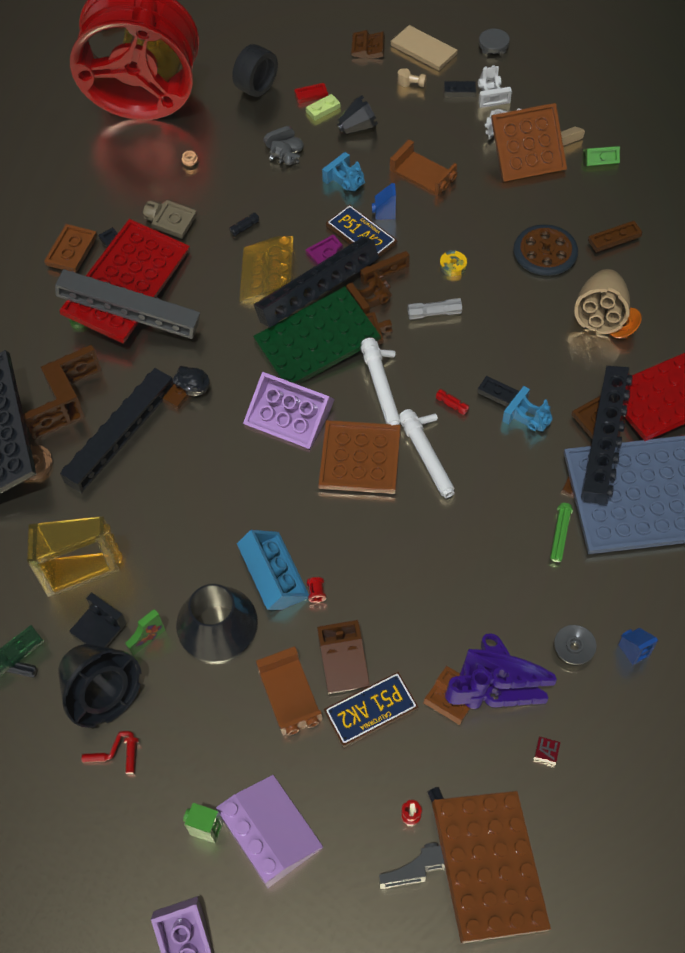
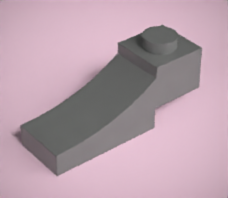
(428, 860)

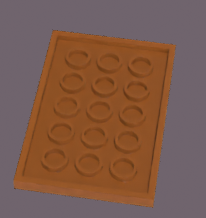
(490, 867)

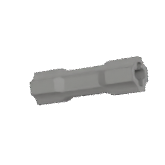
(448, 307)

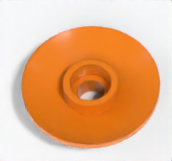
(630, 326)

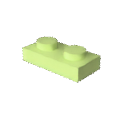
(323, 107)

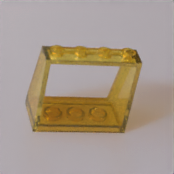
(60, 537)

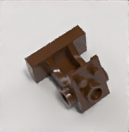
(376, 287)

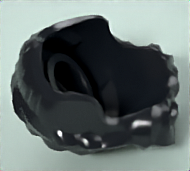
(192, 380)

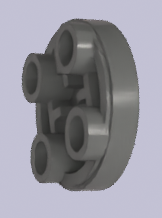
(494, 41)

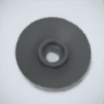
(576, 636)

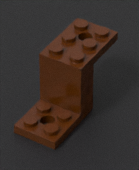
(66, 406)

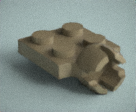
(169, 217)

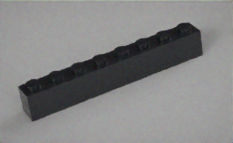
(116, 431)

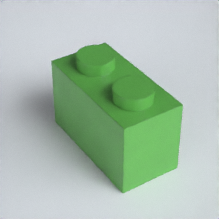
(203, 822)

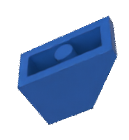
(385, 203)
(637, 644)

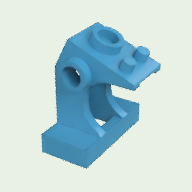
(347, 177)
(520, 406)

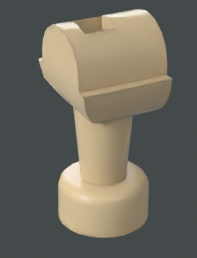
(405, 78)

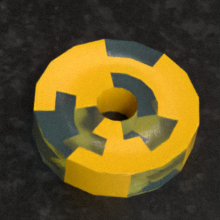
(453, 257)

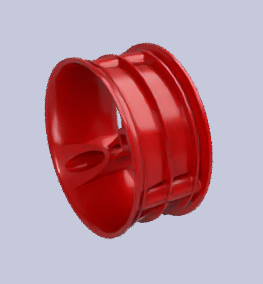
(129, 78)

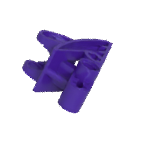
(500, 674)

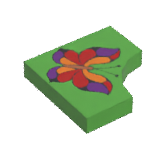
(148, 629)

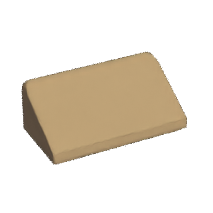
(572, 135)

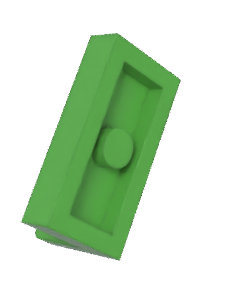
(602, 155)

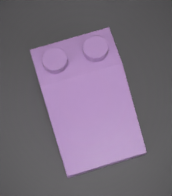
(181, 928)

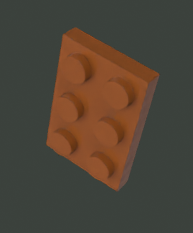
(71, 248)

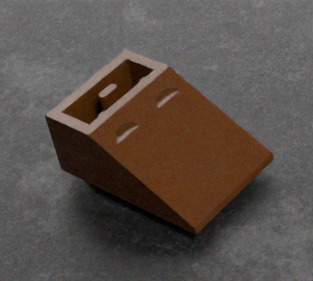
(343, 656)

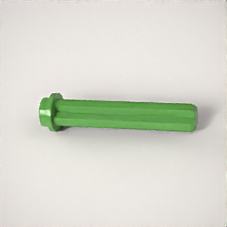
(564, 510)

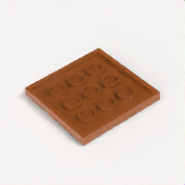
(528, 142)
(360, 457)

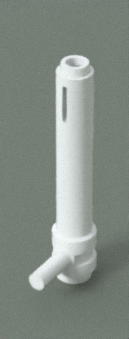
(373, 358)
(414, 429)

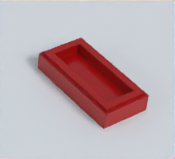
(311, 93)

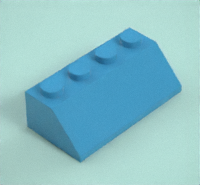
(272, 569)

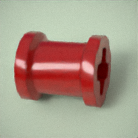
(316, 590)
(411, 804)

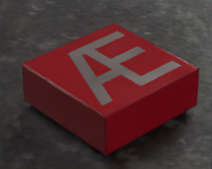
(547, 750)

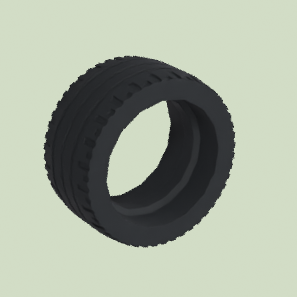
(255, 70)

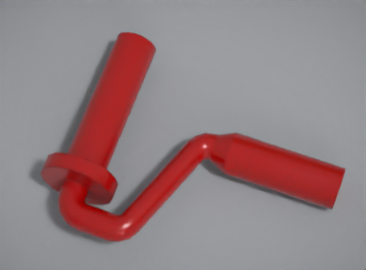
(130, 753)

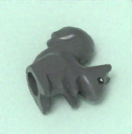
(286, 150)

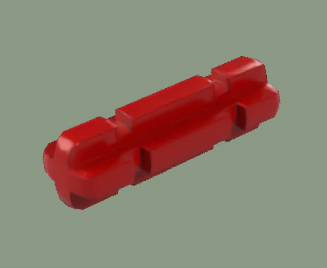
(452, 401)

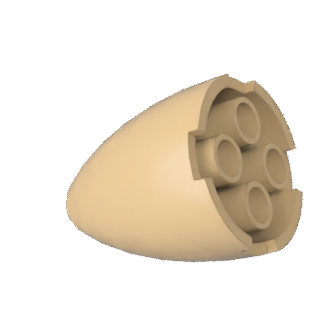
(602, 292)

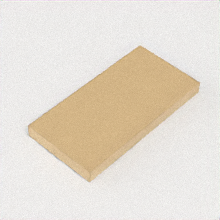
(424, 47)

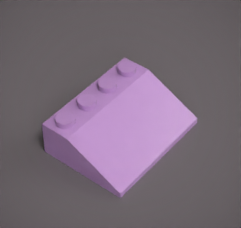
(288, 410)
(269, 829)

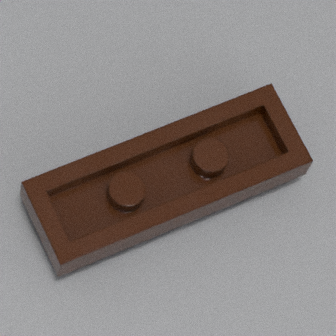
(615, 236)
(385, 267)

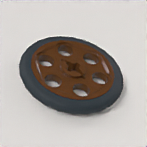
(535, 265)

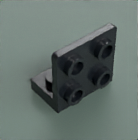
(99, 623)

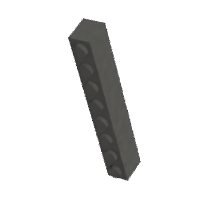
(127, 303)

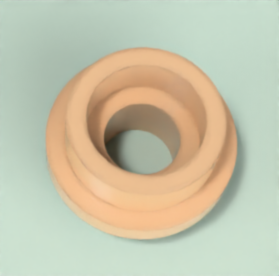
(189, 158)

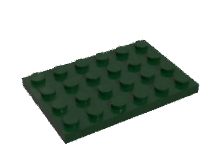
(316, 337)

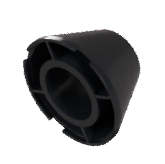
(221, 640)
(97, 684)

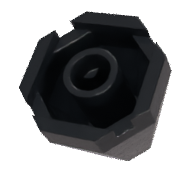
(356, 117)

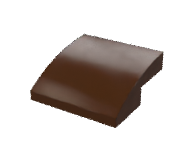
(368, 45)

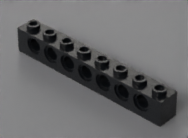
(316, 281)
(611, 404)

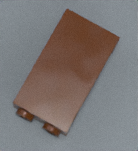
(421, 170)
(289, 691)

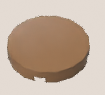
(42, 460)

